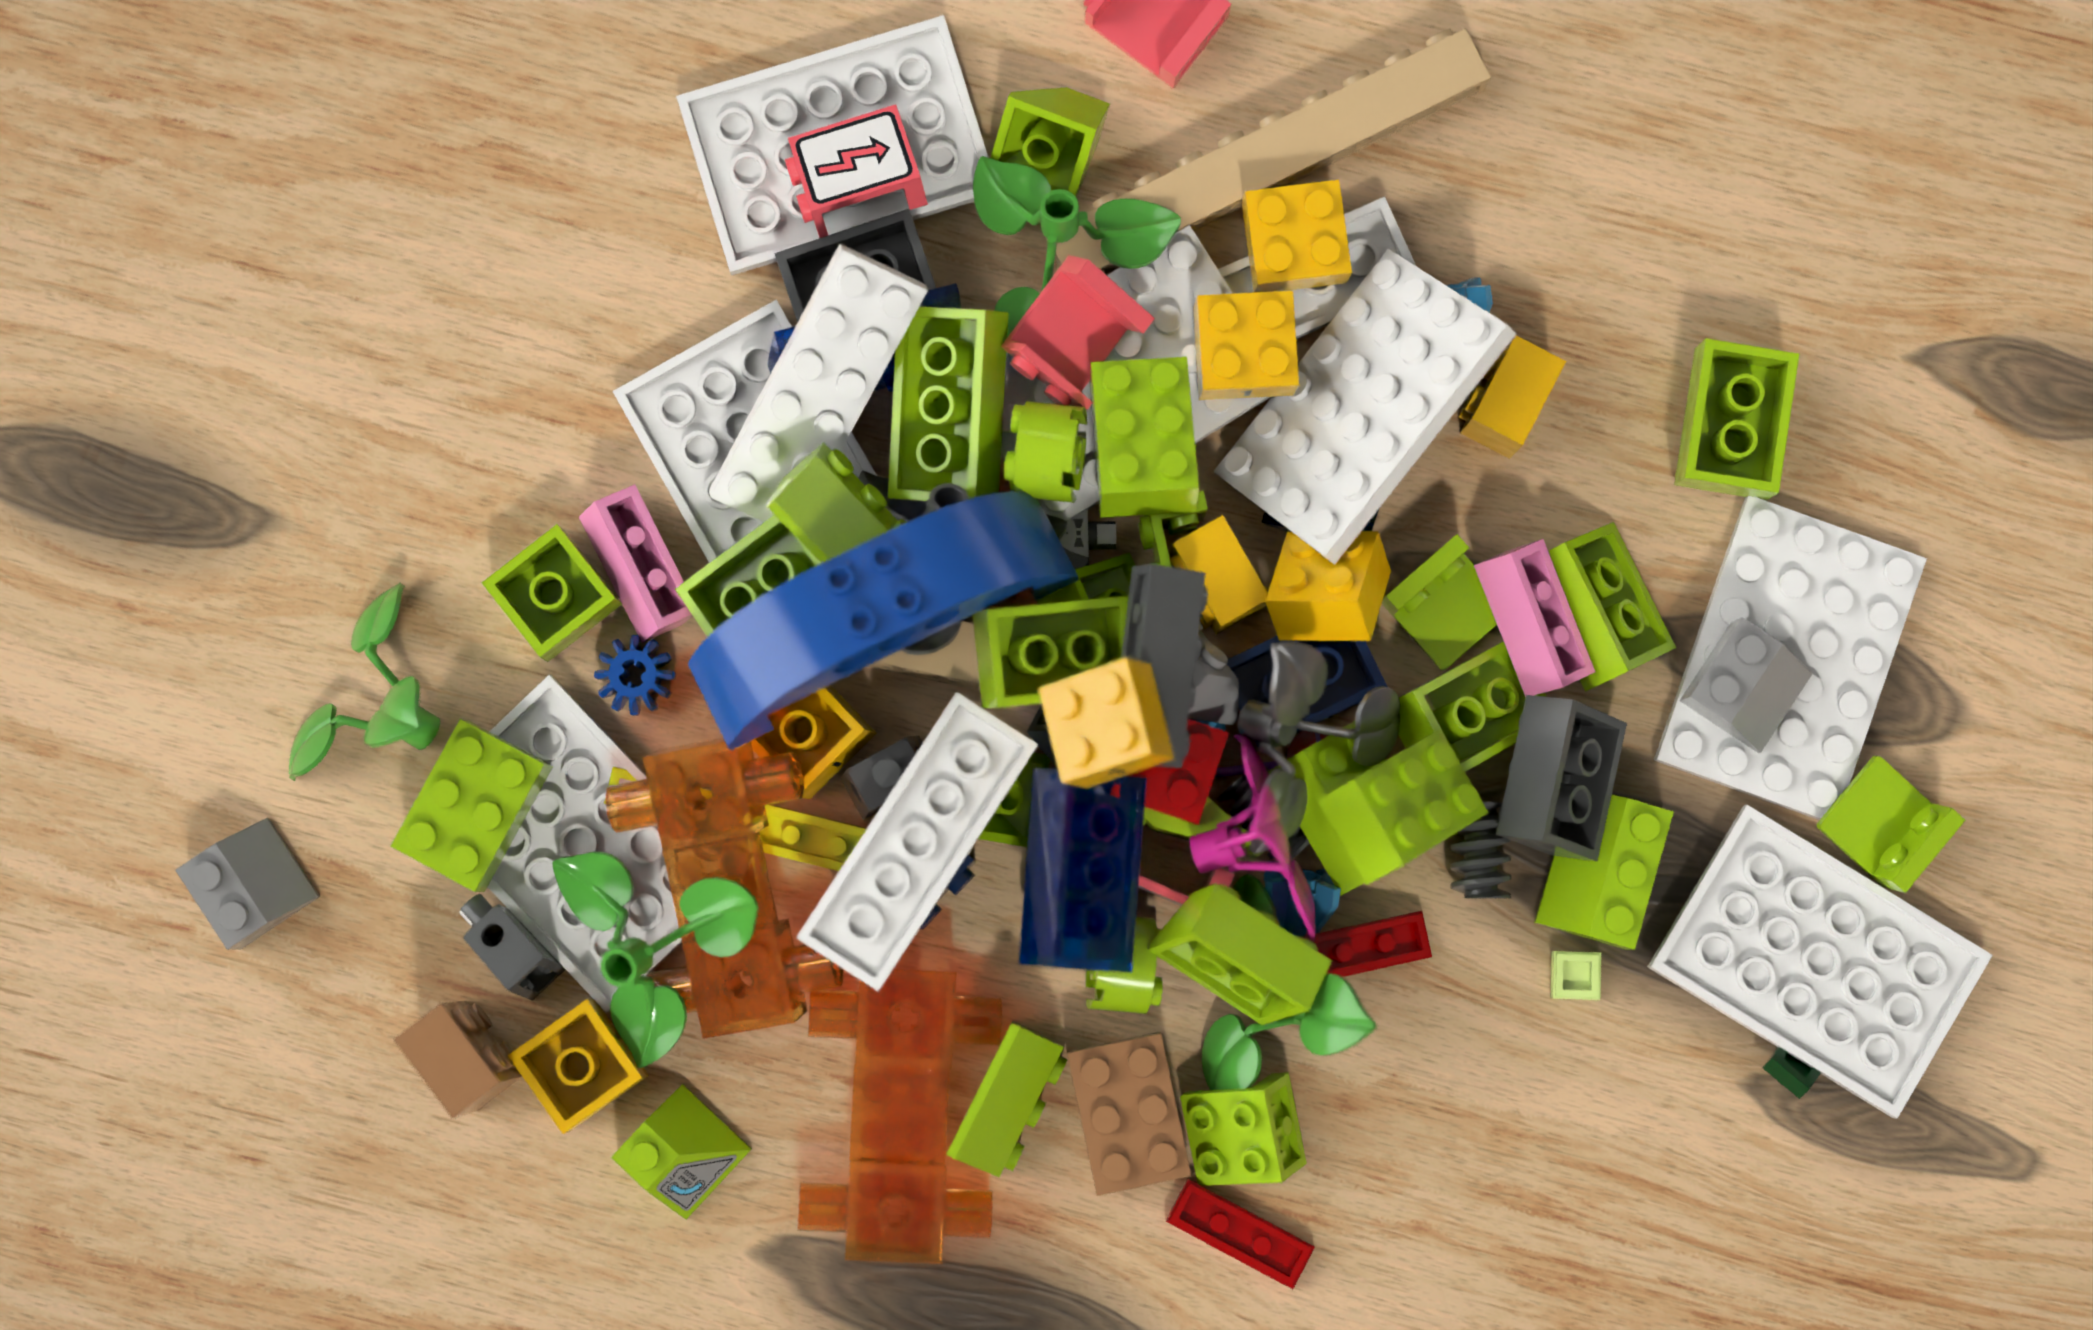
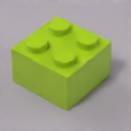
(551, 593)

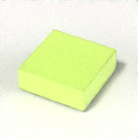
(1575, 975)

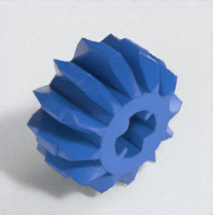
(619, 672)

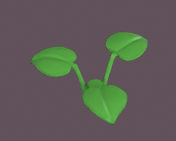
(1013, 193)
(397, 717)
(645, 1015)
(1331, 1025)

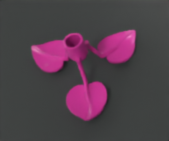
(1226, 845)

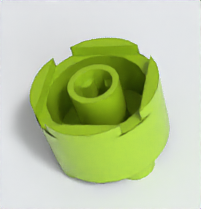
(1047, 451)
(1134, 990)

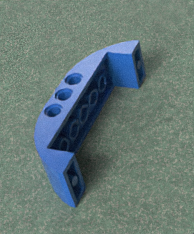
(874, 605)

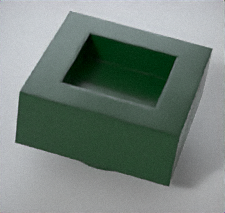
(1791, 1072)

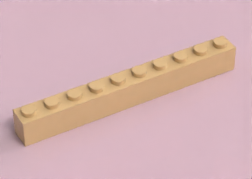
(1306, 139)

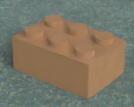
(458, 1057)
(1128, 1113)

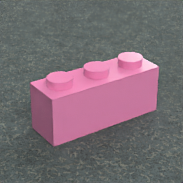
(636, 562)
(1534, 618)

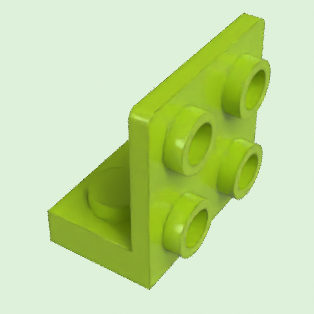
(1152, 528)
(1443, 604)
(1888, 825)
(1244, 1133)

